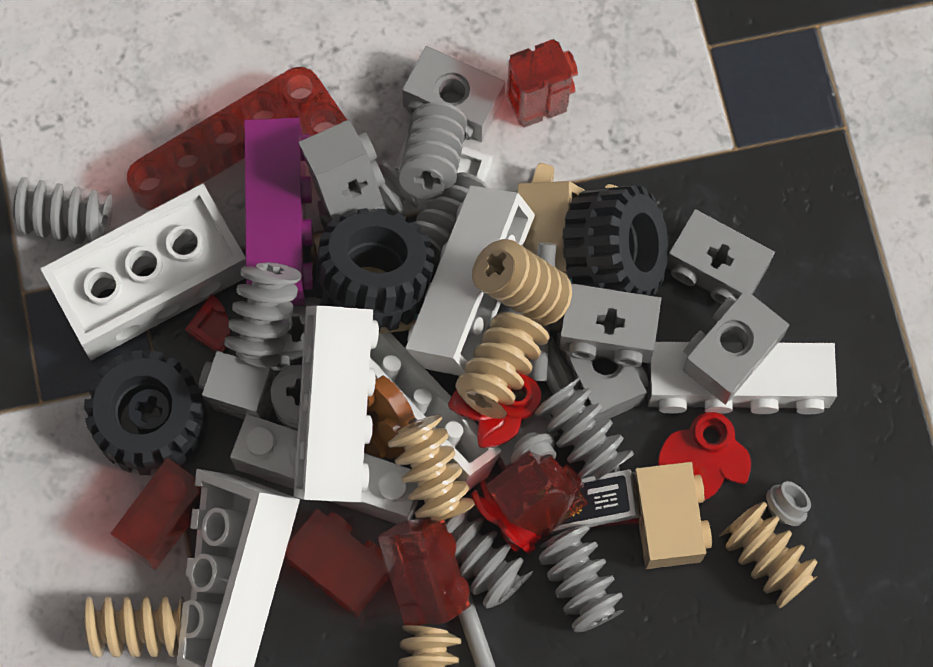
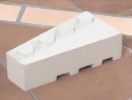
(234, 569)

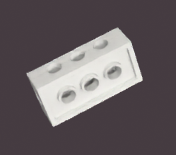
(141, 244)

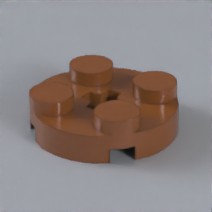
(389, 414)

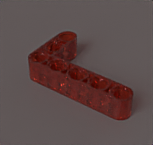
(216, 157)

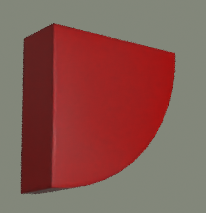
(210, 326)

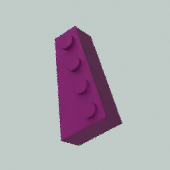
(278, 198)

